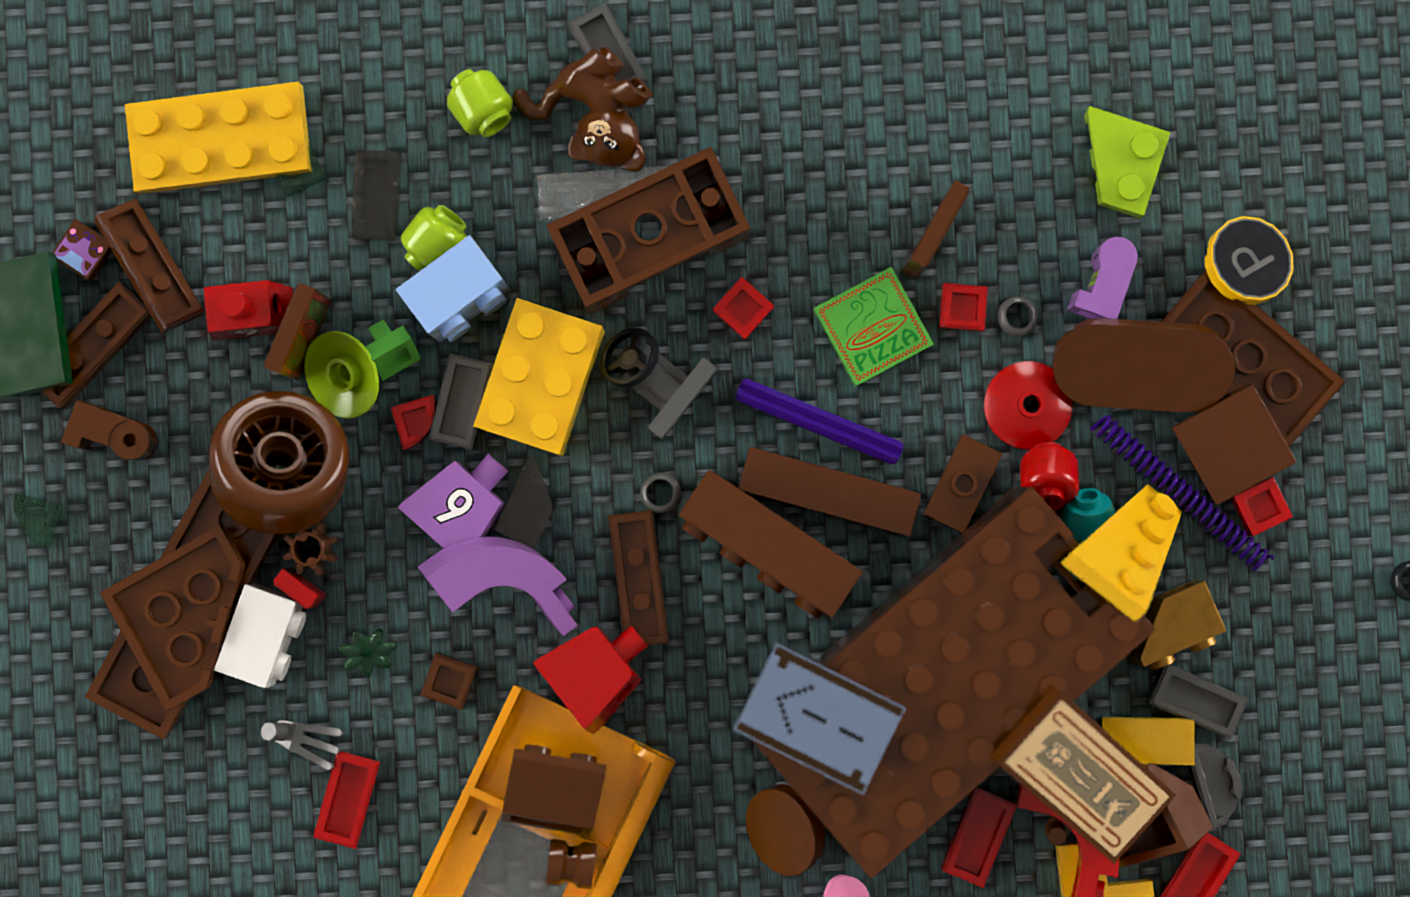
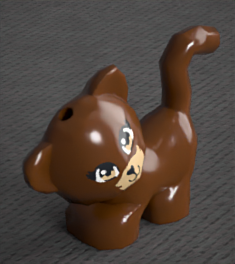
(605, 132)

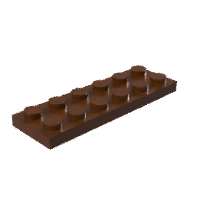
(120, 680)

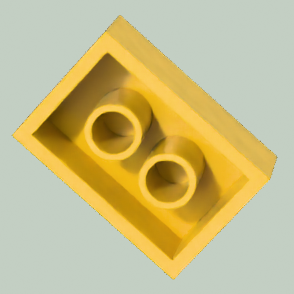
(539, 377)

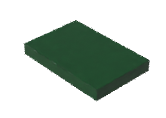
(32, 327)

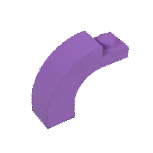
(490, 562)

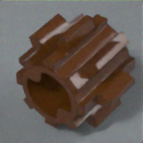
(313, 562)

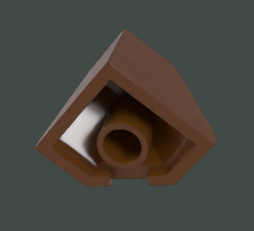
(1175, 828)

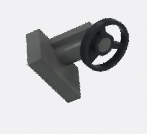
(655, 378)

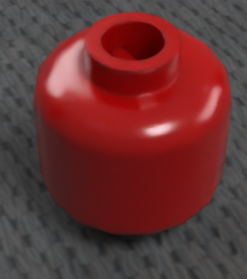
(1051, 473)

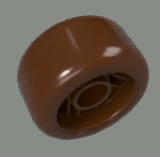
(286, 432)

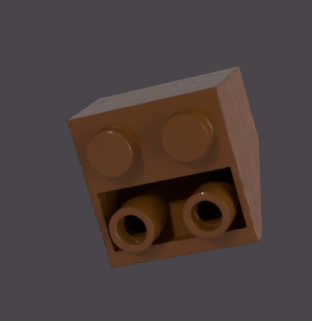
(553, 790)

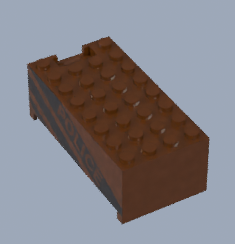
(968, 658)

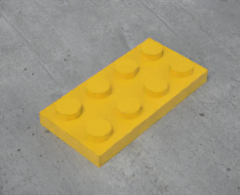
(218, 138)

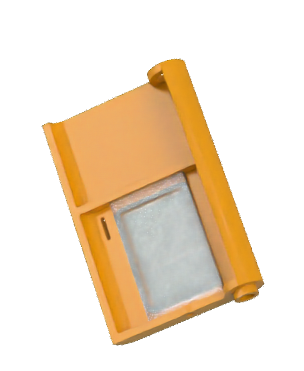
(514, 857)

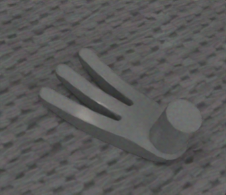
(292, 736)

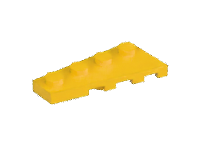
(1128, 551)

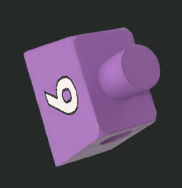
(457, 502)

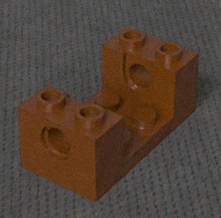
(695, 216)

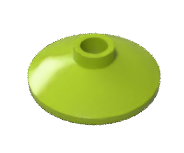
(341, 374)

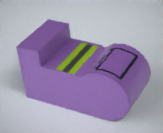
(1113, 270)

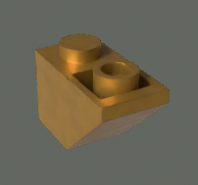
(1182, 620)

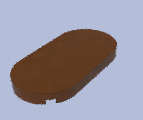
(1143, 365)

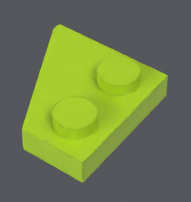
(1125, 160)

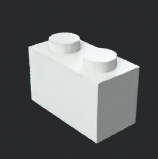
(260, 636)

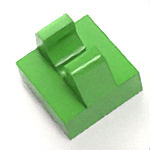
(391, 350)

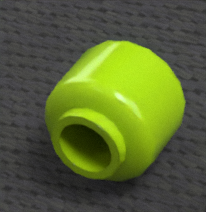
(479, 102)
(431, 235)

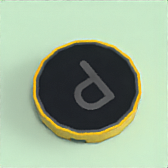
(1249, 260)

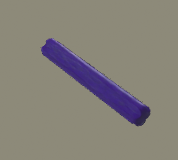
(819, 421)

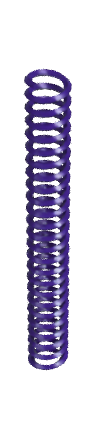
(1135, 447)

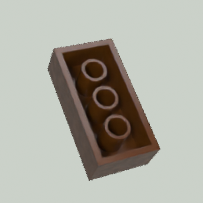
(770, 544)

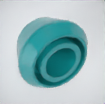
(1087, 513)

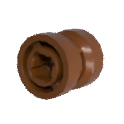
(571, 864)

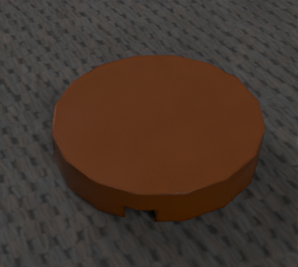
(784, 830)

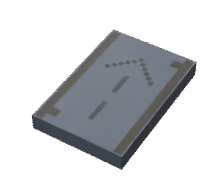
(819, 718)

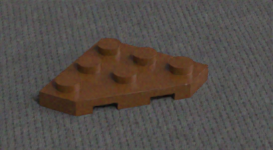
(179, 614)

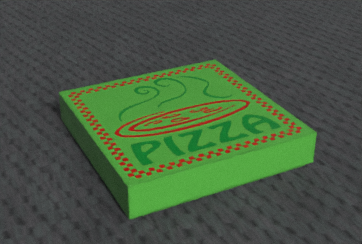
(873, 326)

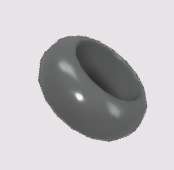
(1033, 313)
(676, 492)

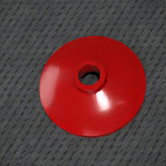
(1006, 411)

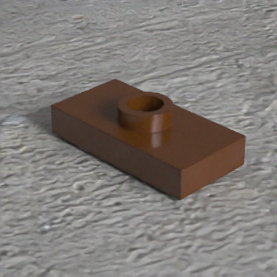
(962, 483)

